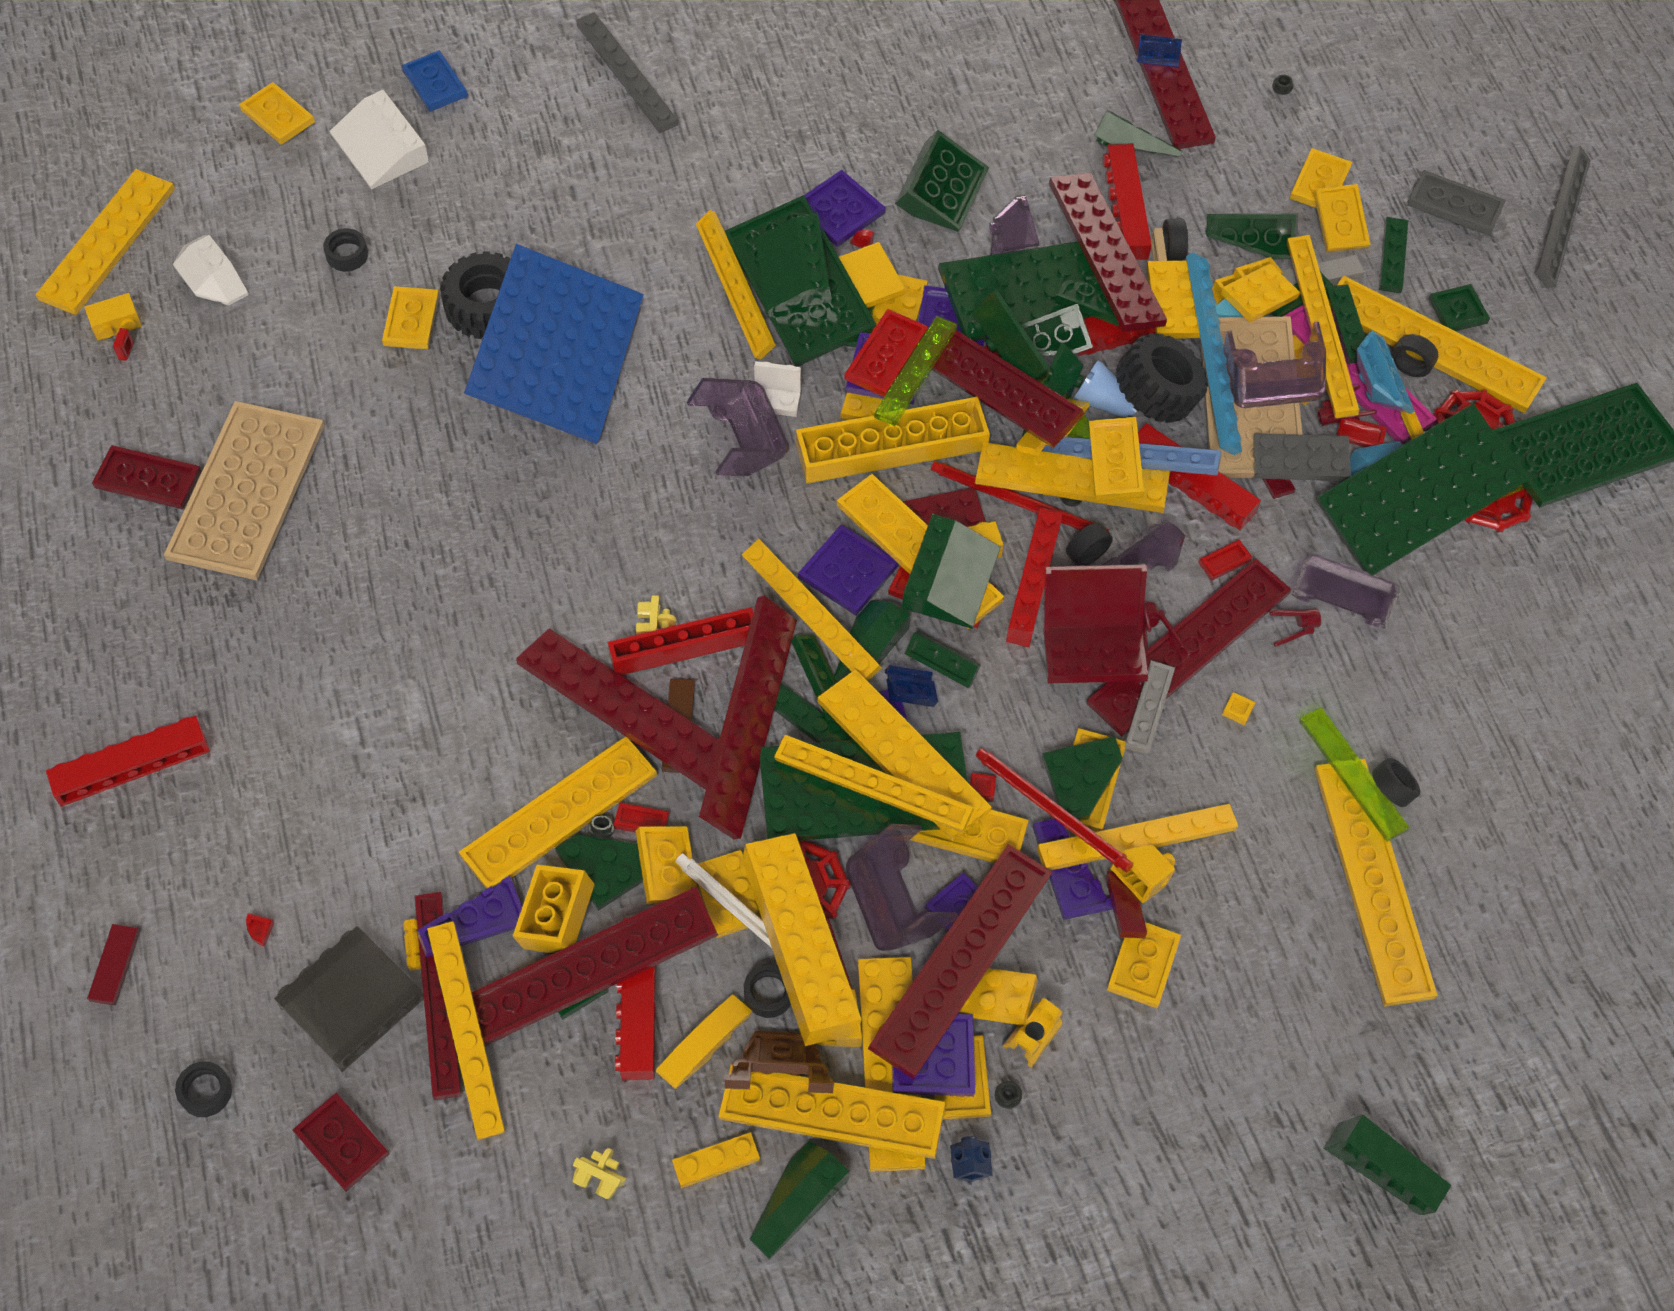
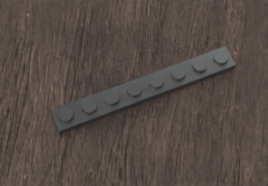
(627, 72)
(1563, 217)

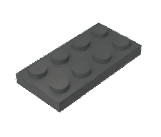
(1456, 202)
(1301, 457)

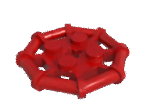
(1484, 405)
(1502, 506)
(820, 877)

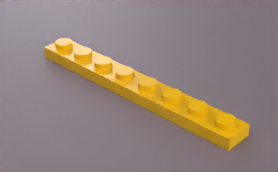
(735, 285)
(811, 610)
(874, 783)
(1155, 832)
(466, 1031)

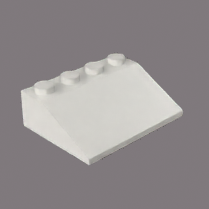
(379, 140)

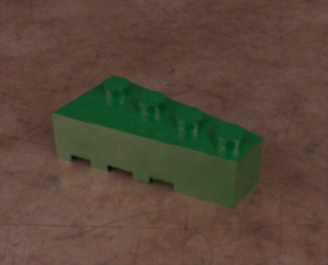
(1387, 1164)

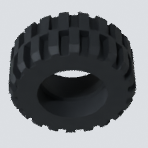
(464, 279)
(1161, 378)

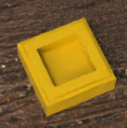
(1238, 708)

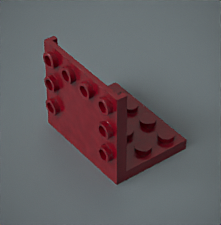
(1095, 624)

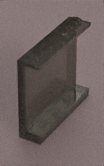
(349, 998)

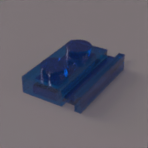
(1159, 50)
(911, 686)

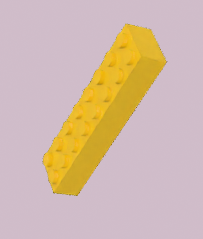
(874, 445)
(801, 940)

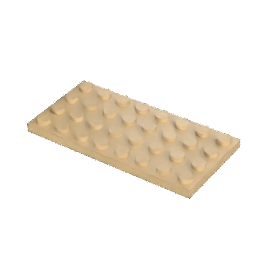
(1270, 341)
(244, 490)

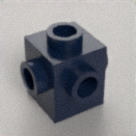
(971, 1159)

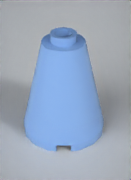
(1104, 393)

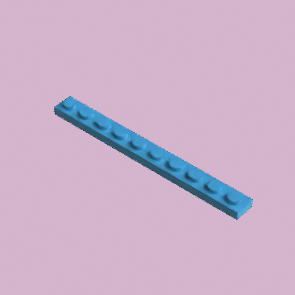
(1214, 354)

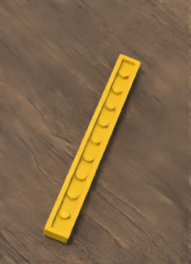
(1318, 309)

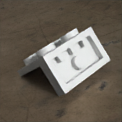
(781, 386)

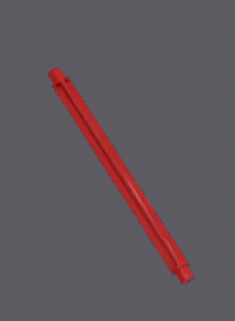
(1007, 495)
(1057, 812)

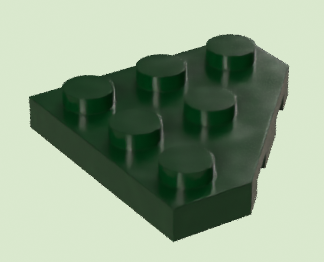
(1089, 296)
(1082, 774)
(609, 863)

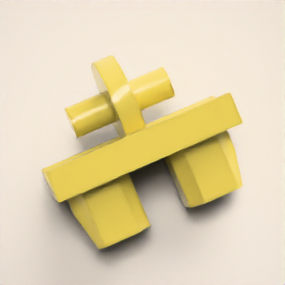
(652, 611)
(587, 1169)

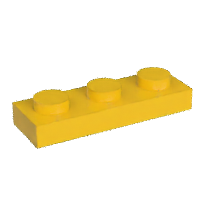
(715, 1160)

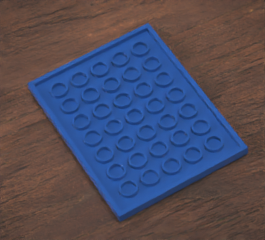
(554, 344)

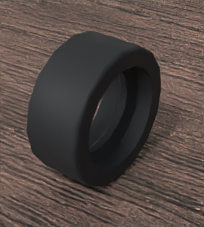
(341, 237)
(1175, 239)
(1422, 347)
(1089, 544)
(1396, 782)
(760, 1009)
(189, 1075)

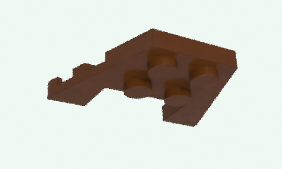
(780, 1053)

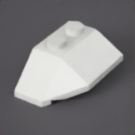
(209, 272)

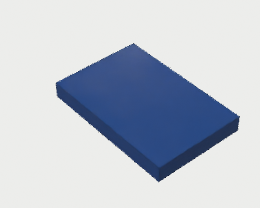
(434, 80)

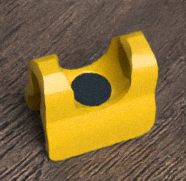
(1040, 1029)

